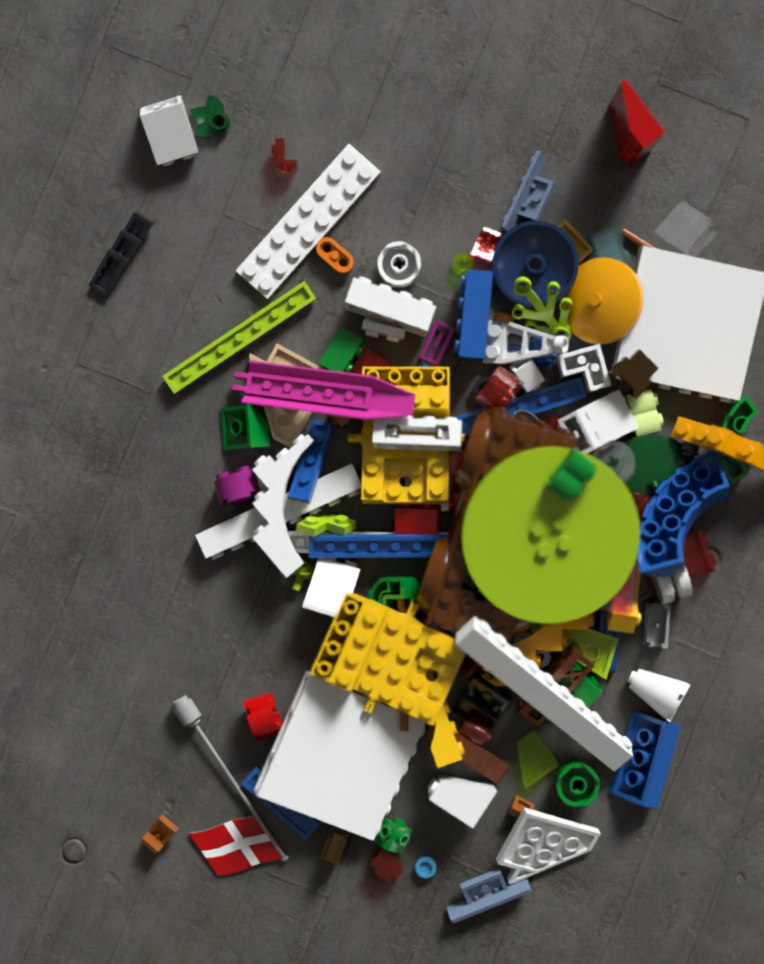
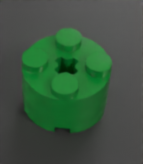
(574, 795)

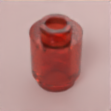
(475, 732)

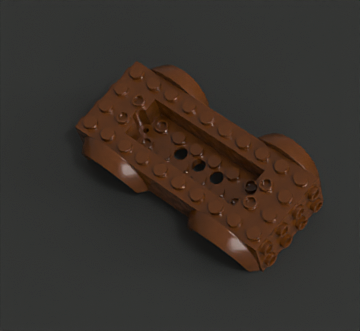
(448, 591)

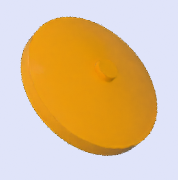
(604, 301)

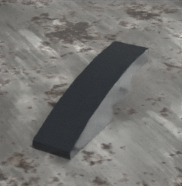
(121, 253)

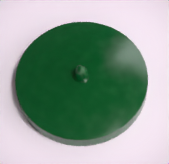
(655, 461)

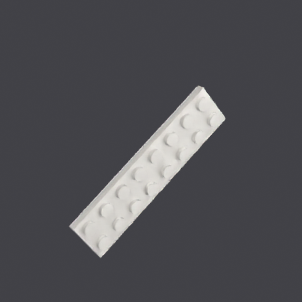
(308, 221)

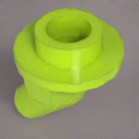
(303, 572)

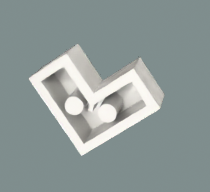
(588, 362)

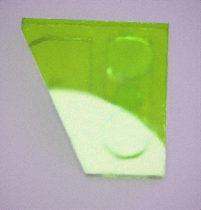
(534, 758)

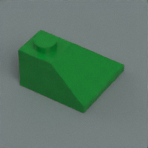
(243, 428)

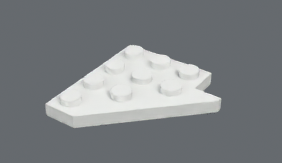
(543, 842)

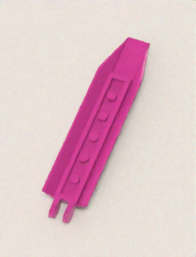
(323, 391)

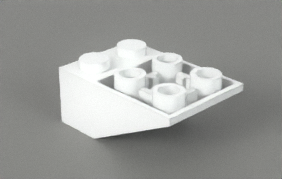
(600, 422)

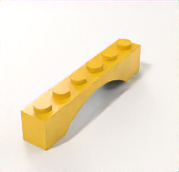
(444, 744)

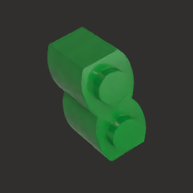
(571, 475)

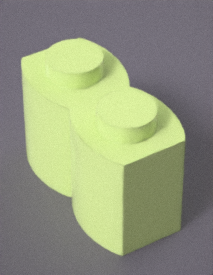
(645, 413)

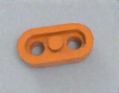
(335, 255)

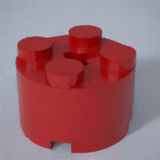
(262, 716)

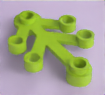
(543, 312)

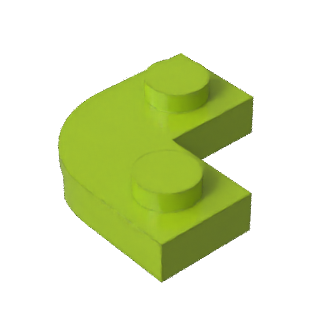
(321, 522)

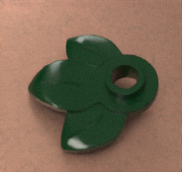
(208, 116)

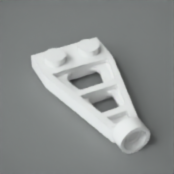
(498, 341)

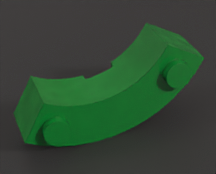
(736, 420)

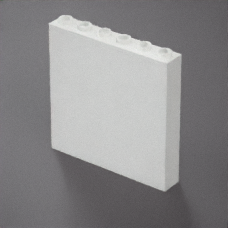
(695, 322)
(338, 758)

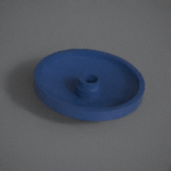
(539, 253)

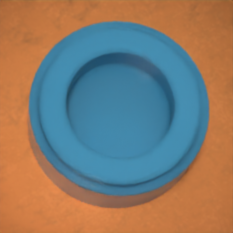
(425, 867)

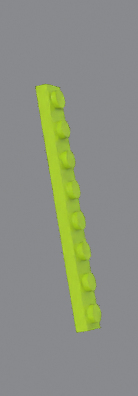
(239, 337)

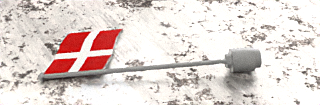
(236, 842)

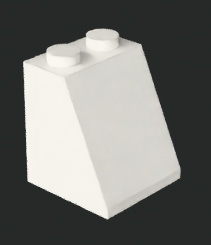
(168, 131)
(329, 585)
(461, 796)

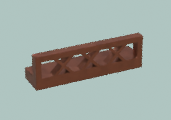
(557, 670)

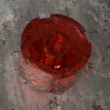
(499, 389)

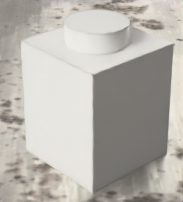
(528, 373)

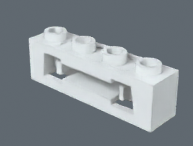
(448, 433)

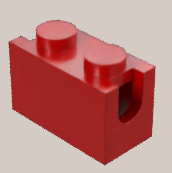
(418, 519)

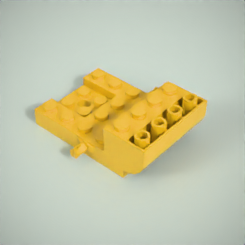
(427, 469)
(388, 657)

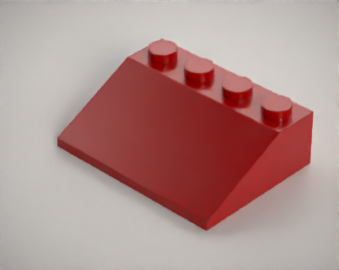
(634, 125)

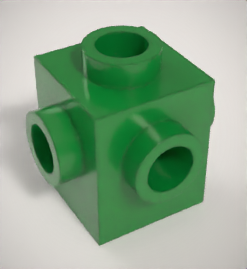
(393, 835)

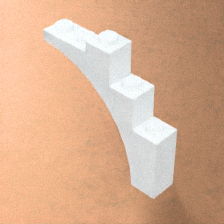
(275, 475)

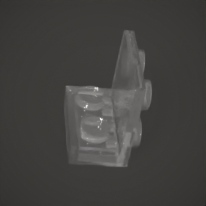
(687, 230)

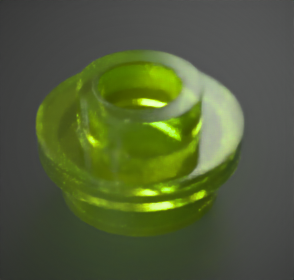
(462, 257)

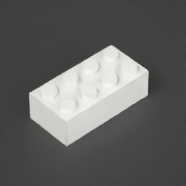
(389, 306)

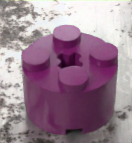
(237, 487)

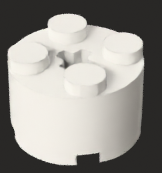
(406, 254)

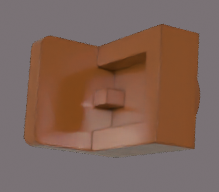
(159, 834)

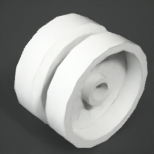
(666, 586)

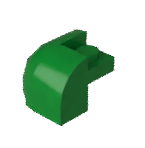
(390, 589)

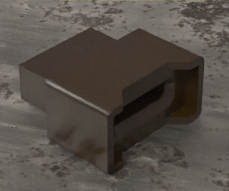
(635, 372)
(334, 845)

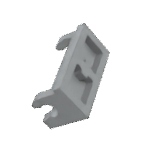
(656, 625)

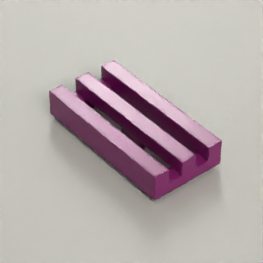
(429, 359)

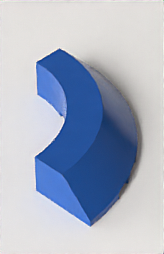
(674, 511)

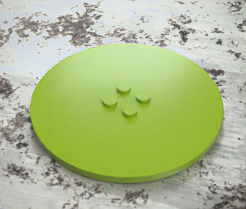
(544, 553)

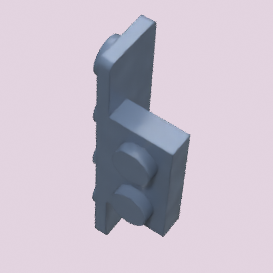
(532, 195)
(485, 893)

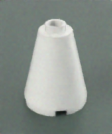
(659, 691)

